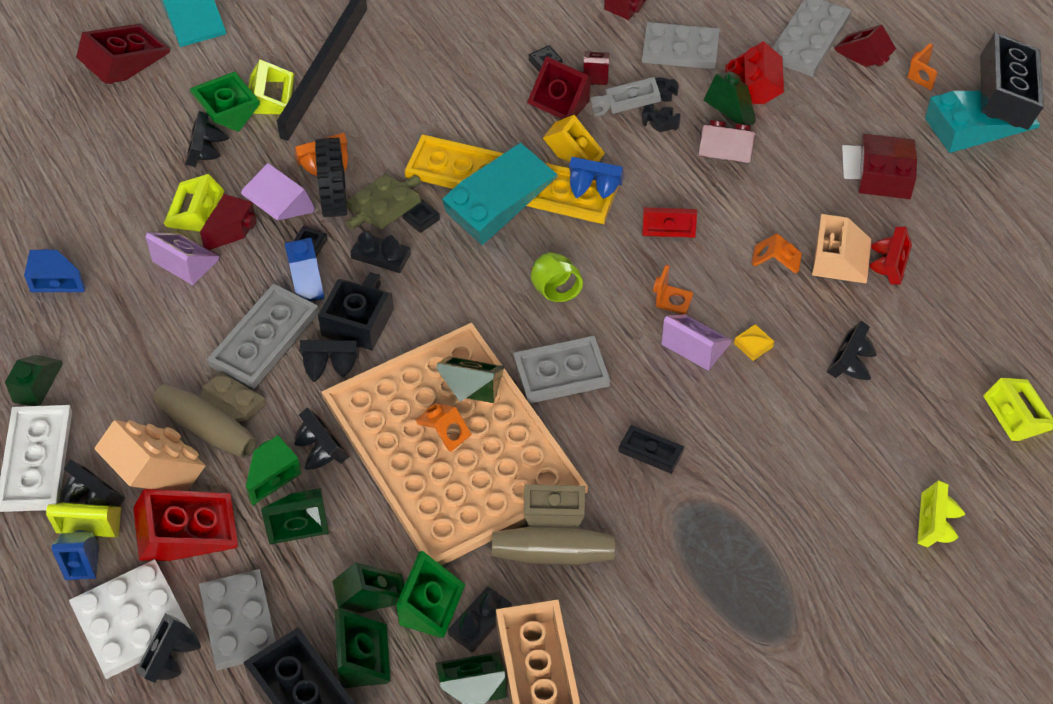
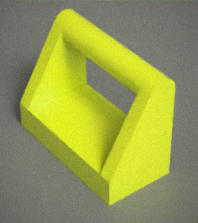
(268, 72)
(205, 198)
(1014, 413)
(71, 517)

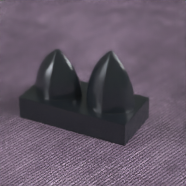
(200, 133)
(380, 252)
(317, 352)
(846, 360)
(327, 447)
(82, 480)
(478, 619)
(169, 636)

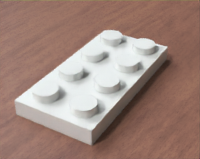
(34, 457)

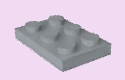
(680, 45)
(561, 369)
(237, 618)

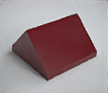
(560, 89)

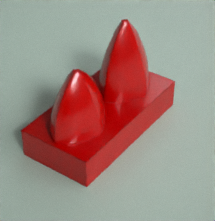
(669, 222)
(897, 251)

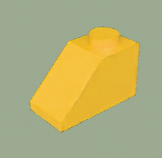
(571, 139)

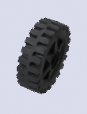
(331, 177)

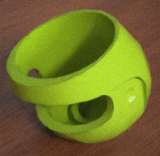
(552, 271)

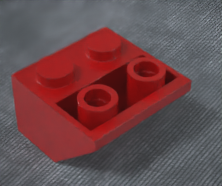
(760, 70)

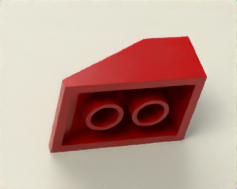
(183, 524)

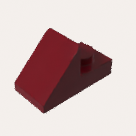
(597, 66)

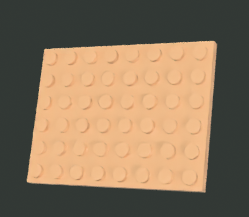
(439, 495)

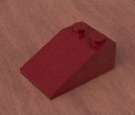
(119, 51)
(887, 166)

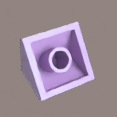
(277, 194)
(180, 255)
(693, 340)

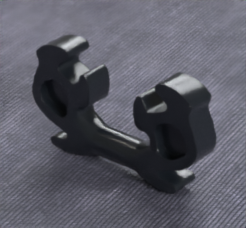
(664, 119)

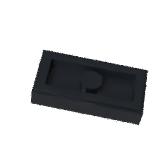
(651, 449)

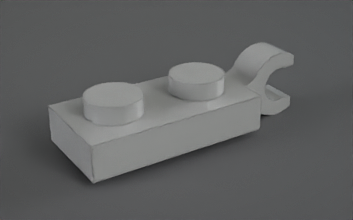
(626, 97)

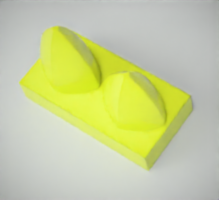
(934, 510)

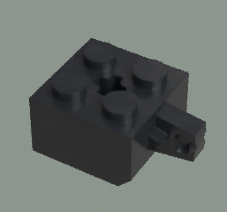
(356, 311)

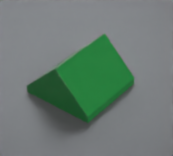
(227, 100)
(429, 597)

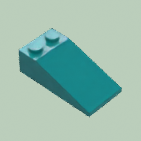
(193, 20)
(961, 125)
(497, 192)

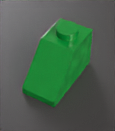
(270, 469)

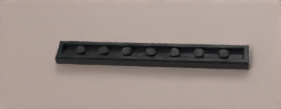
(320, 68)

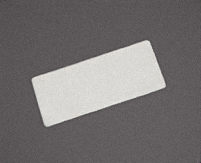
(851, 161)

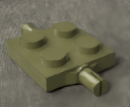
(383, 201)

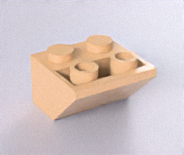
(841, 250)

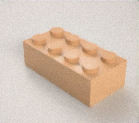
(536, 654)

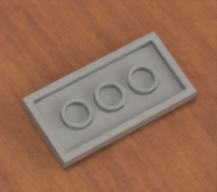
(811, 35)
(263, 336)

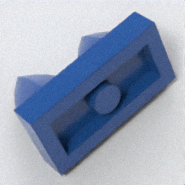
(585, 171)

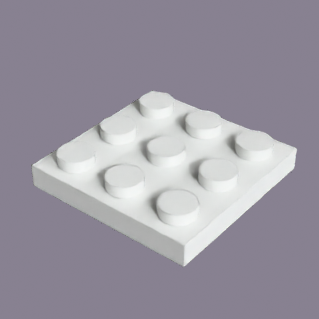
(124, 616)

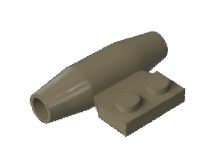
(214, 413)
(553, 530)

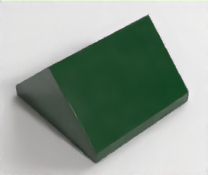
(361, 650)

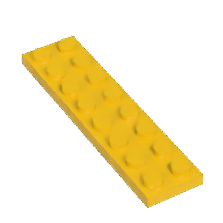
(450, 162)

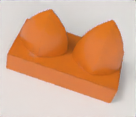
(306, 155)

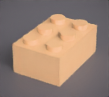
(150, 456)

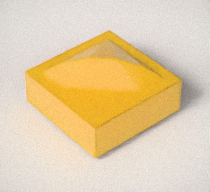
(754, 342)

